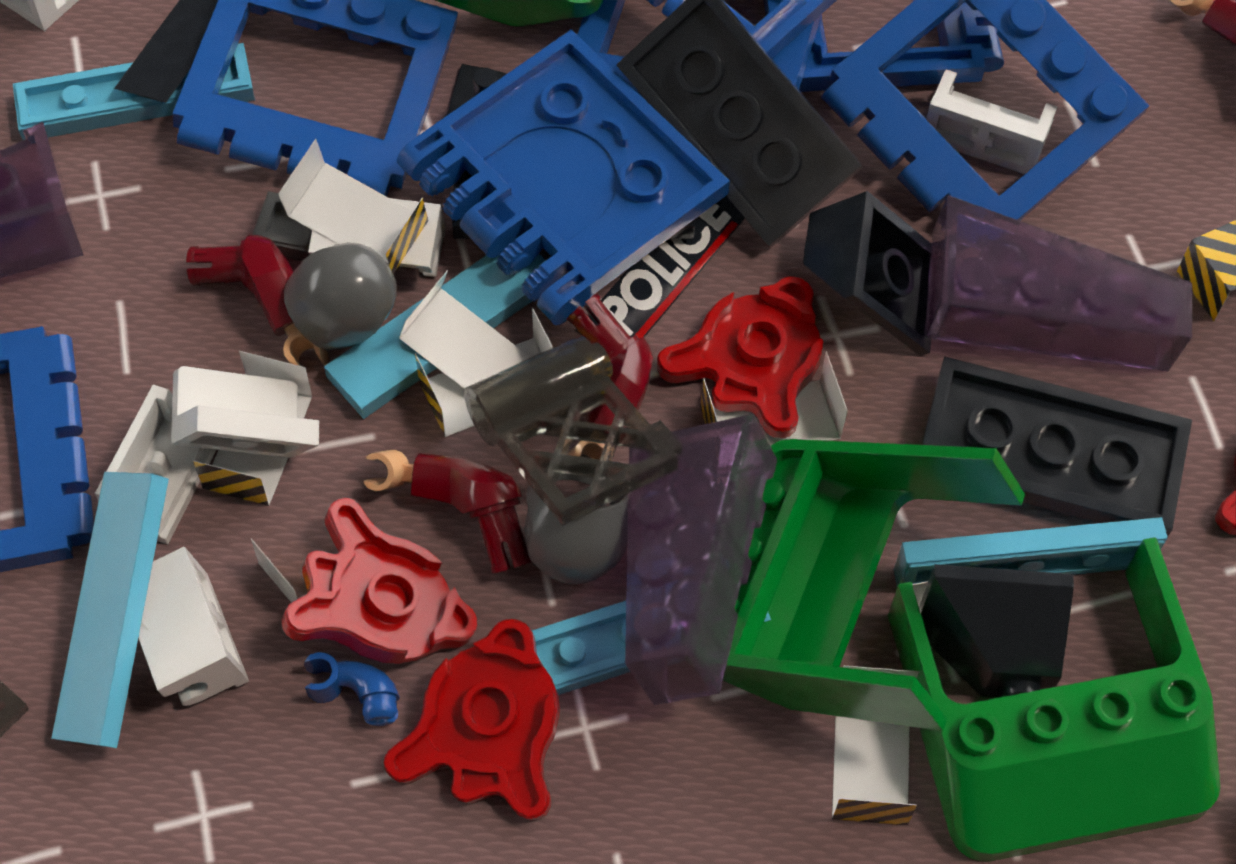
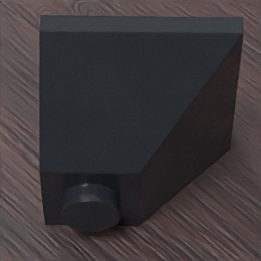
(873, 264)
(999, 626)

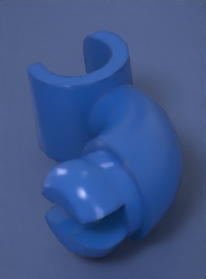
(371, 685)

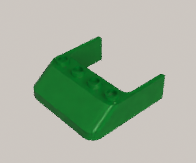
(818, 558)
(1078, 755)

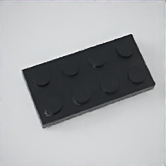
(740, 115)
(1064, 444)

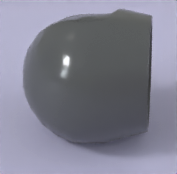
(340, 295)
(580, 548)

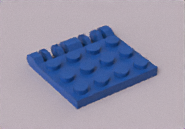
(572, 165)

